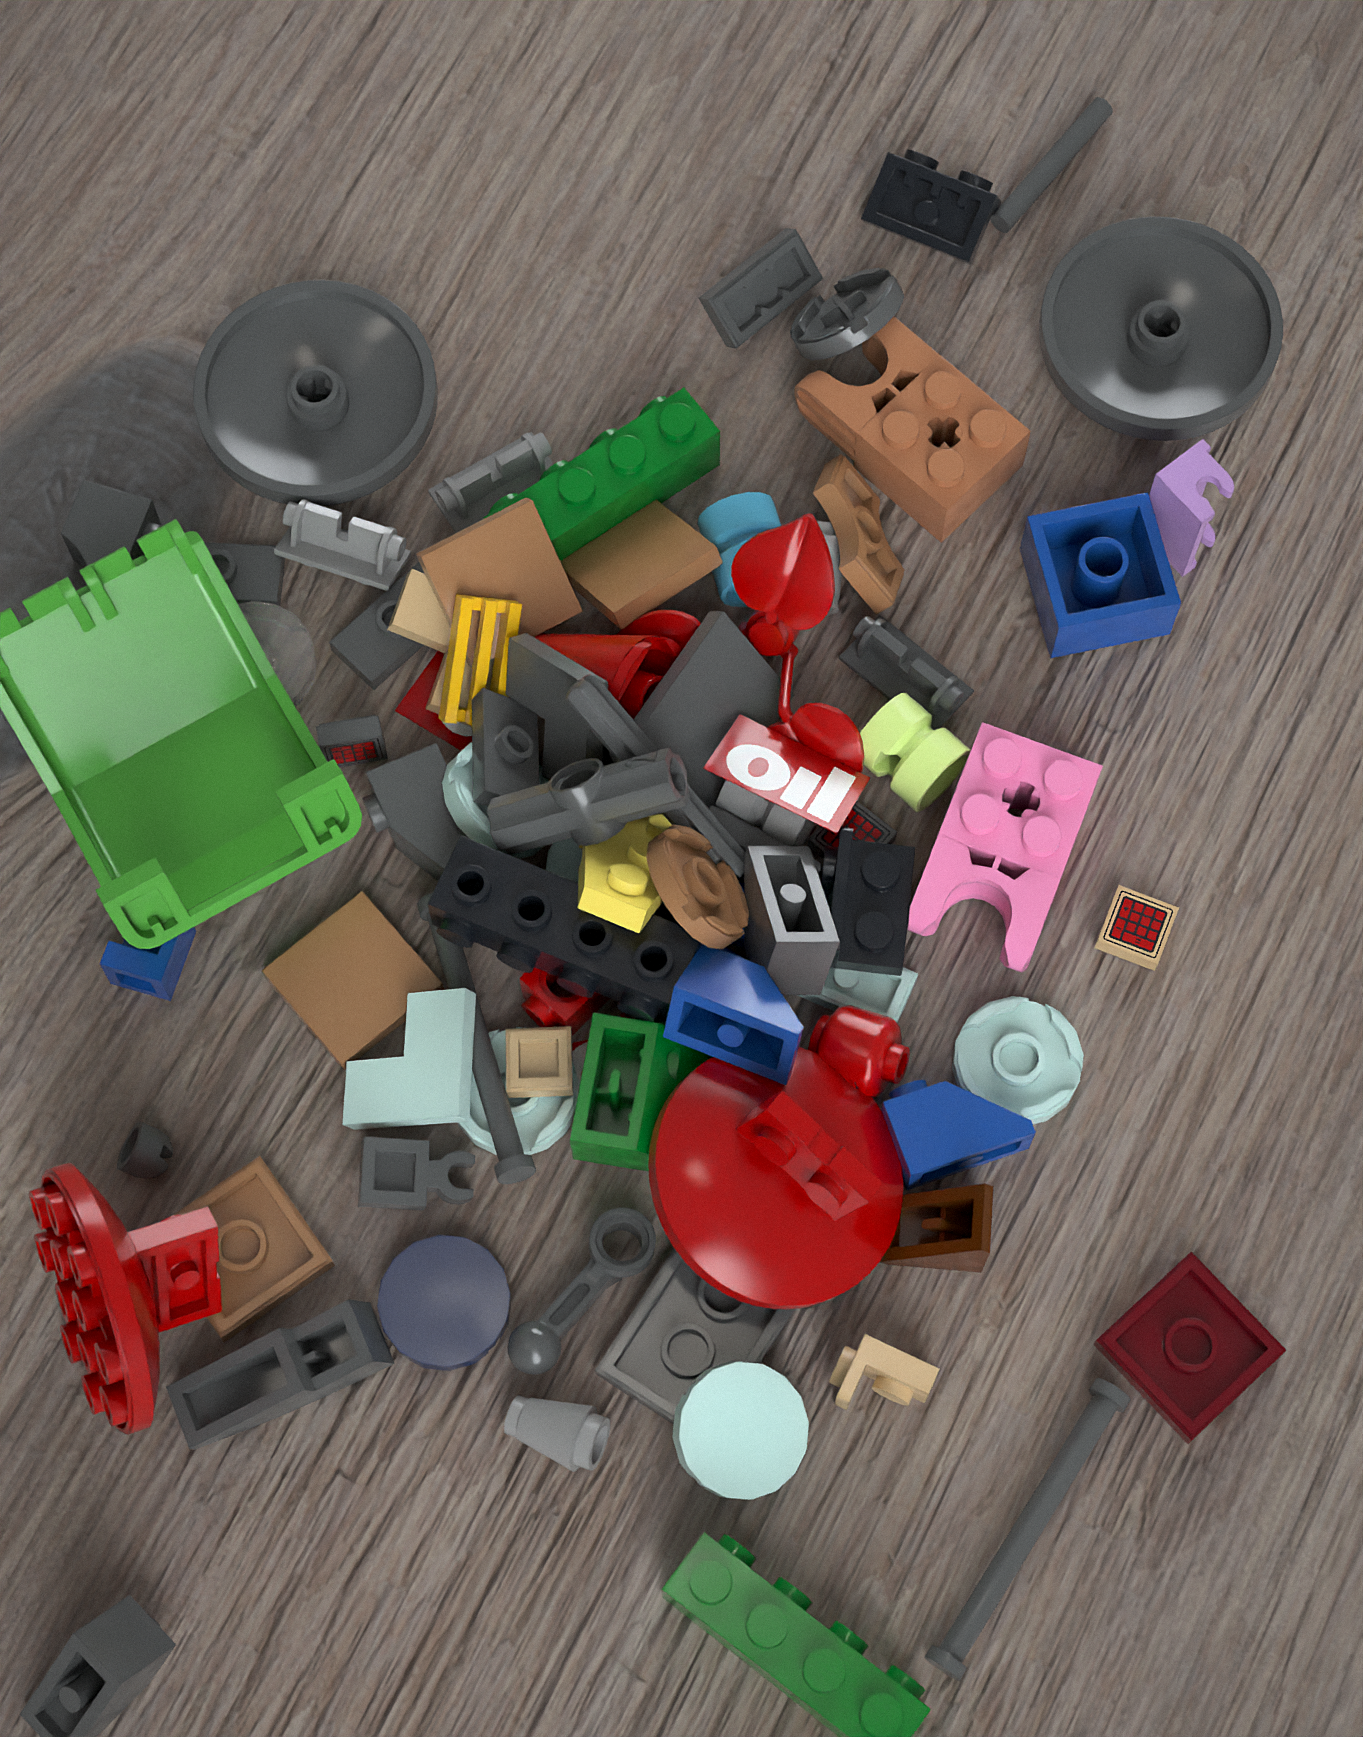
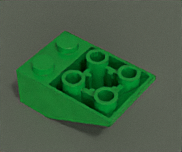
(623, 1089)

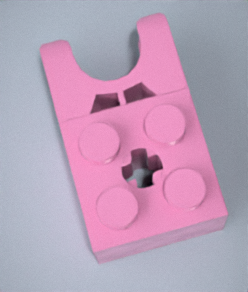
(1001, 856)

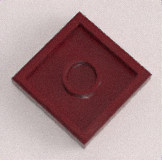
(1189, 1347)

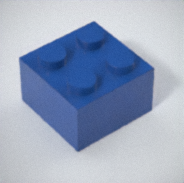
(1099, 575)

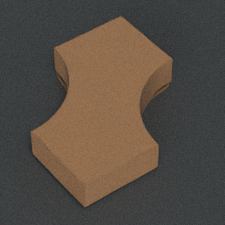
(864, 550)

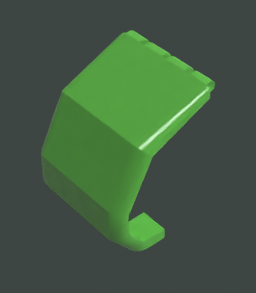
(167, 737)

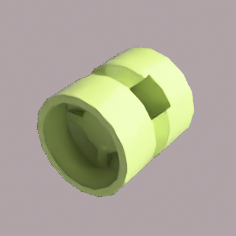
(917, 758)

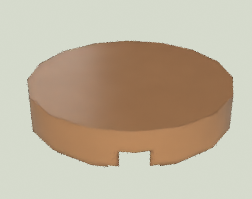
(696, 890)

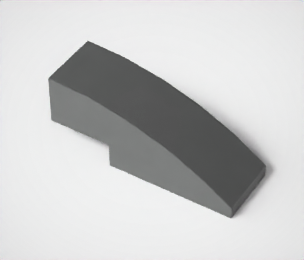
(280, 1373)

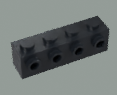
(537, 924)

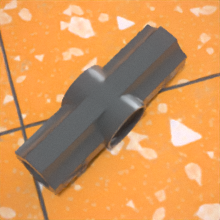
(588, 801)

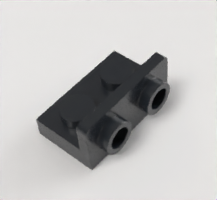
(931, 206)
(869, 902)

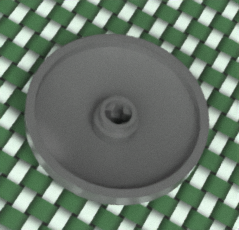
(1160, 328)
(315, 392)

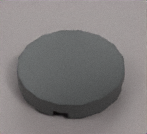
(848, 318)

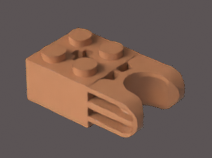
(918, 430)

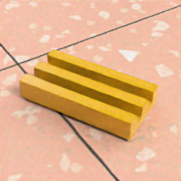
(457, 649)

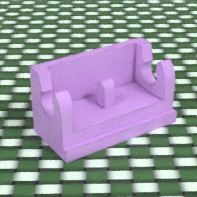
(1180, 507)

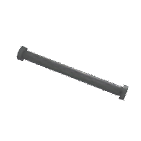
(513, 1163)
(1027, 1529)

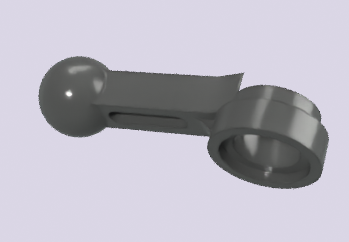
(536, 1343)

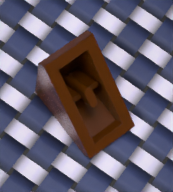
(944, 1229)

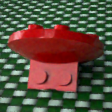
(775, 1183)
(122, 1289)

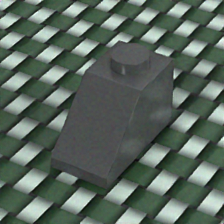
(788, 918)
(98, 1673)

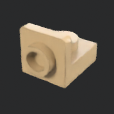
(894, 1371)

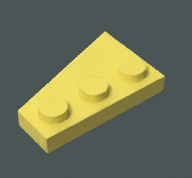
(617, 878)

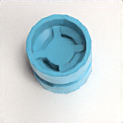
(729, 526)

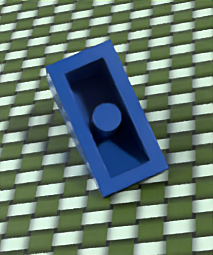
(734, 1015)
(949, 1130)

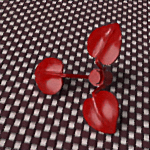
(791, 587)

